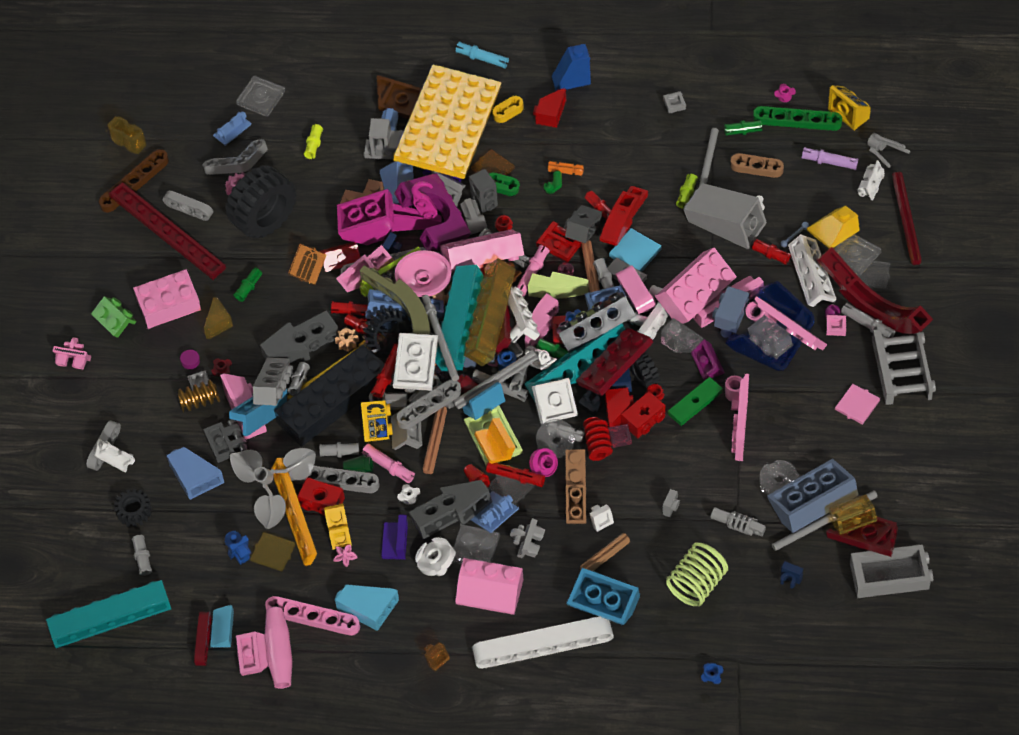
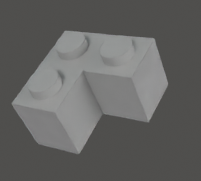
(383, 140)

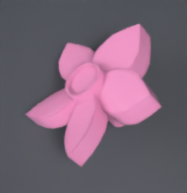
(345, 555)

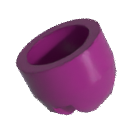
(829, 310)

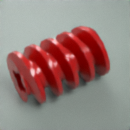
(597, 438)

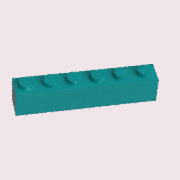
(459, 313)
(108, 613)

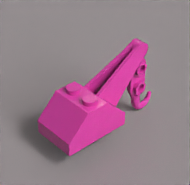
(375, 215)

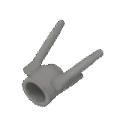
(878, 142)

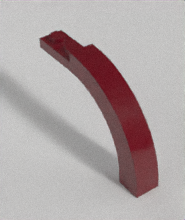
(900, 318)

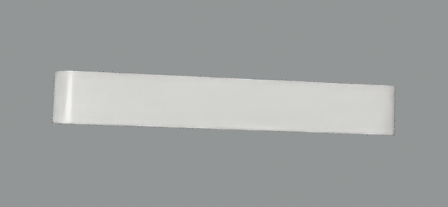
(542, 642)

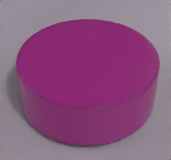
(190, 359)

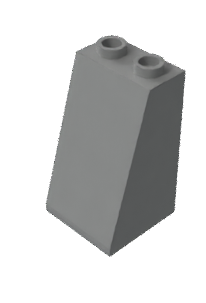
(726, 214)

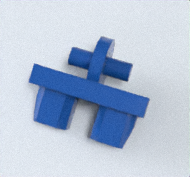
(237, 546)

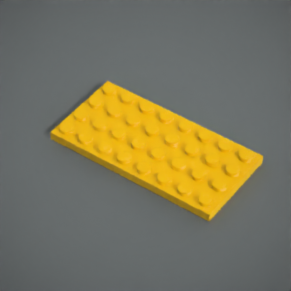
(447, 121)

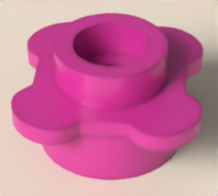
(784, 97)

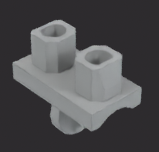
(526, 546)

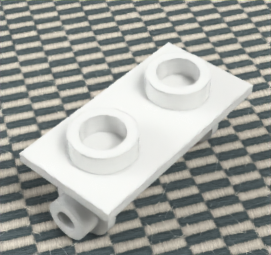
(872, 179)
(544, 360)
(113, 456)

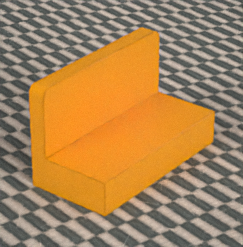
(495, 442)

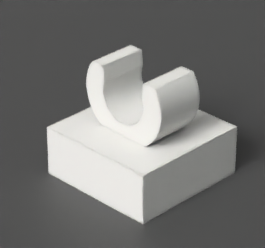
(601, 517)

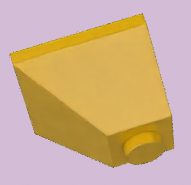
(835, 227)

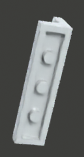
(809, 270)

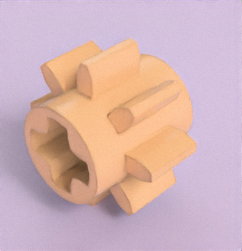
(347, 339)

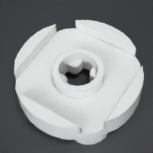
(438, 565)

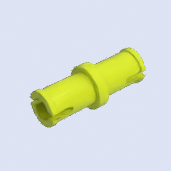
(313, 141)

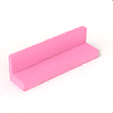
(747, 284)

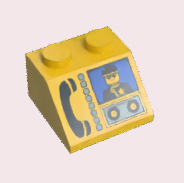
(852, 109)
(375, 420)

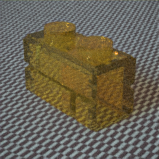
(853, 514)

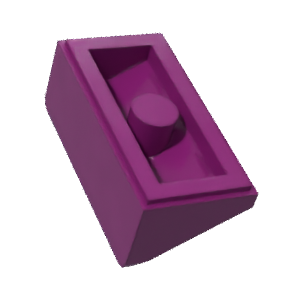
(707, 360)

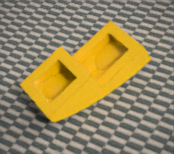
(337, 526)

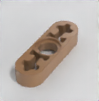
(769, 172)

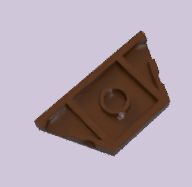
(397, 96)

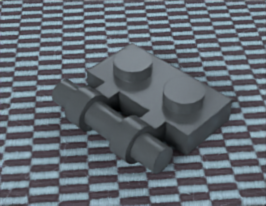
(220, 443)

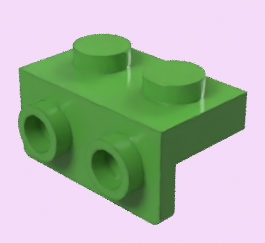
(113, 316)

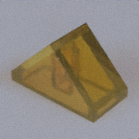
(217, 320)

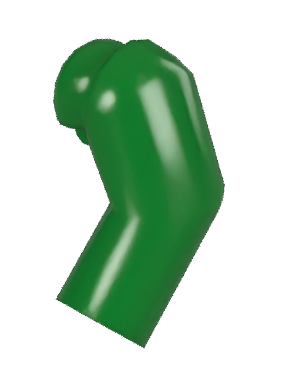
(552, 187)

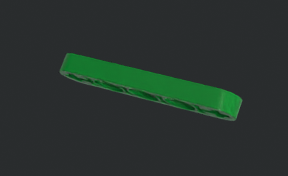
(806, 122)

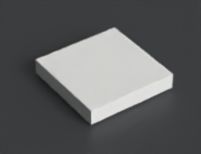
(554, 400)

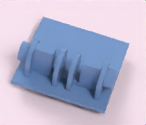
(496, 512)

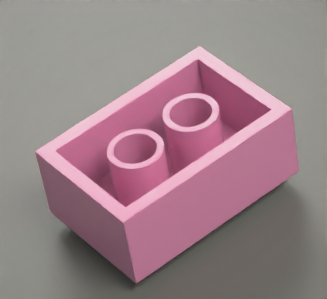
(167, 298)

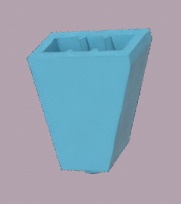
(368, 604)

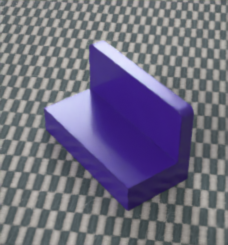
(395, 539)

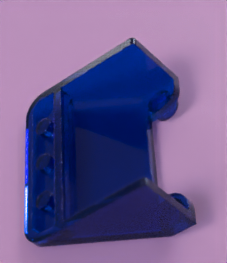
(789, 305)

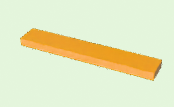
(294, 514)

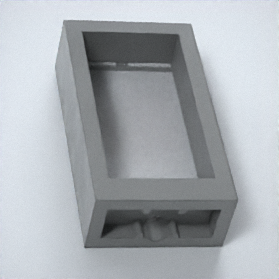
(884, 575)

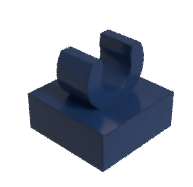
(390, 244)
(792, 573)

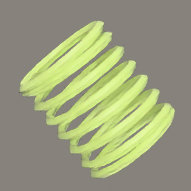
(697, 588)

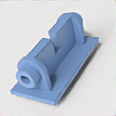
(232, 129)

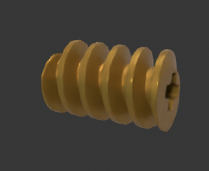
(198, 395)

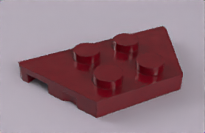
(875, 537)

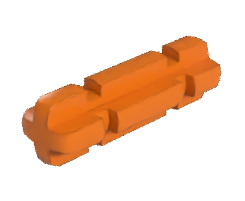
(566, 168)

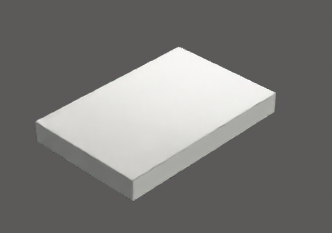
(415, 361)

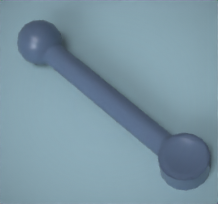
(784, 243)

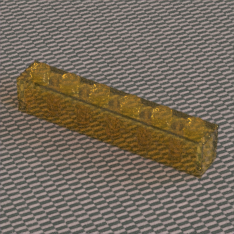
(489, 312)

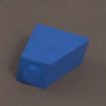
(573, 69)

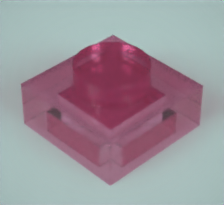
(620, 436)

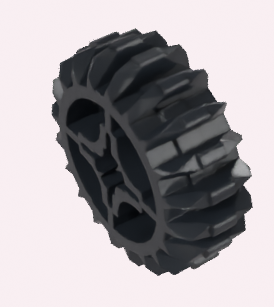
(388, 321)

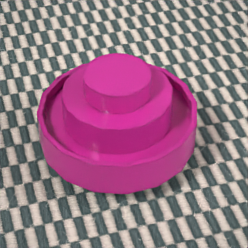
(543, 462)

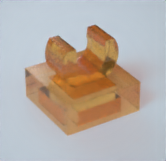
(436, 655)

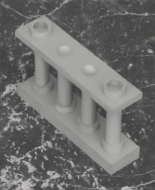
(887, 375)

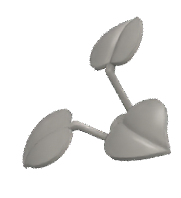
(249, 467)

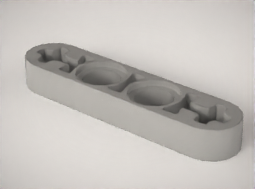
(431, 407)

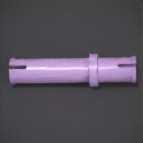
(829, 158)

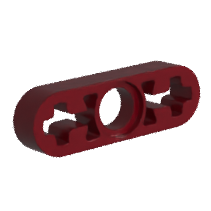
(202, 639)

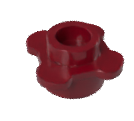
(224, 370)

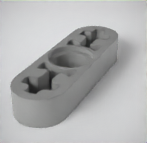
(188, 205)
(108, 434)

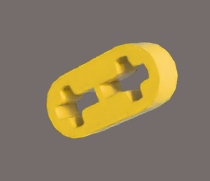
(508, 110)

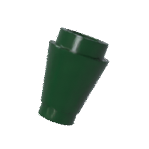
(360, 464)

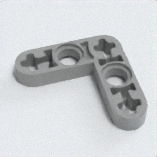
(237, 164)

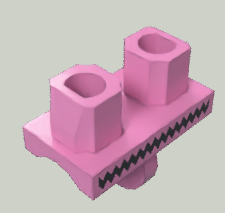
(79, 357)

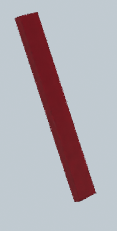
(167, 231)

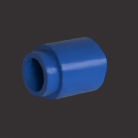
(505, 359)

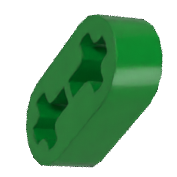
(503, 183)

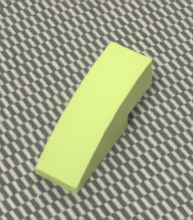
(557, 286)

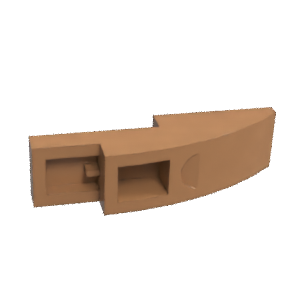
(575, 487)

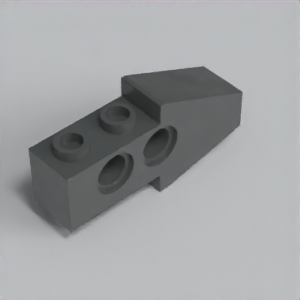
(286, 340)
(454, 504)

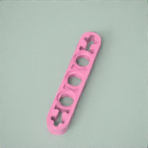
(320, 621)

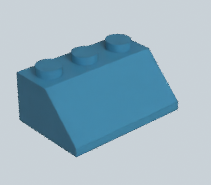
(604, 596)

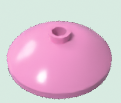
(425, 267)

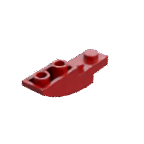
(621, 215)

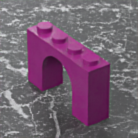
(454, 226)

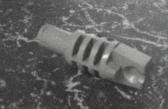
(739, 522)

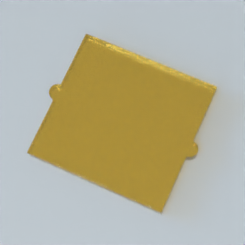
(272, 551)

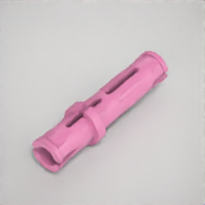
(535, 264)
(391, 465)

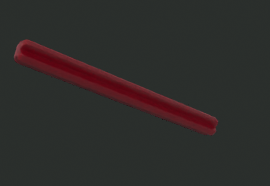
(906, 217)

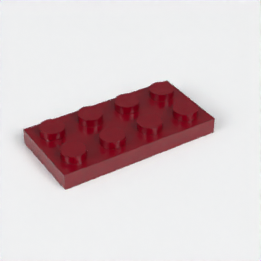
(614, 361)

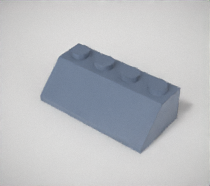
(813, 495)

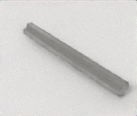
(498, 377)

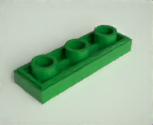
(695, 401)

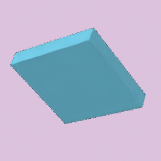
(635, 250)

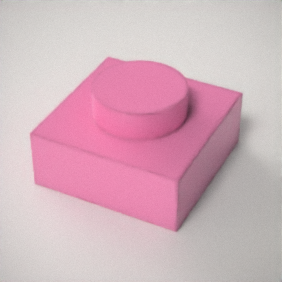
(836, 325)

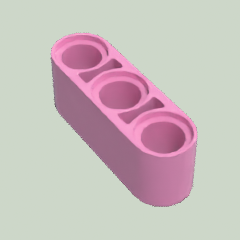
(635, 289)

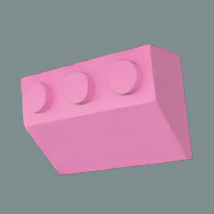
(237, 392)
(489, 586)

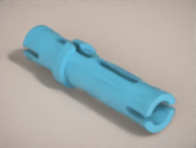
(475, 52)

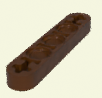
(137, 173)

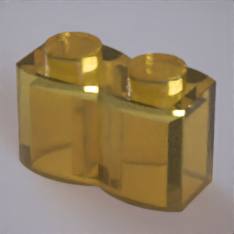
(127, 135)

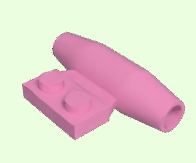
(270, 649)

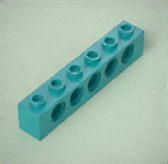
(570, 361)

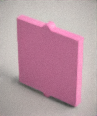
(857, 404)

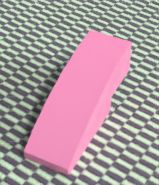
(351, 277)
(542, 317)

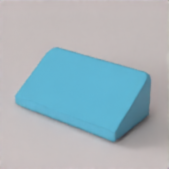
(222, 627)

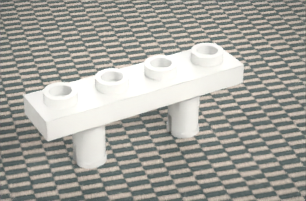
(523, 316)
(652, 323)

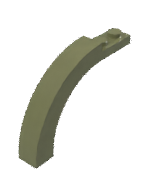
(402, 295)

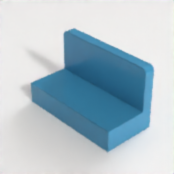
(485, 401)

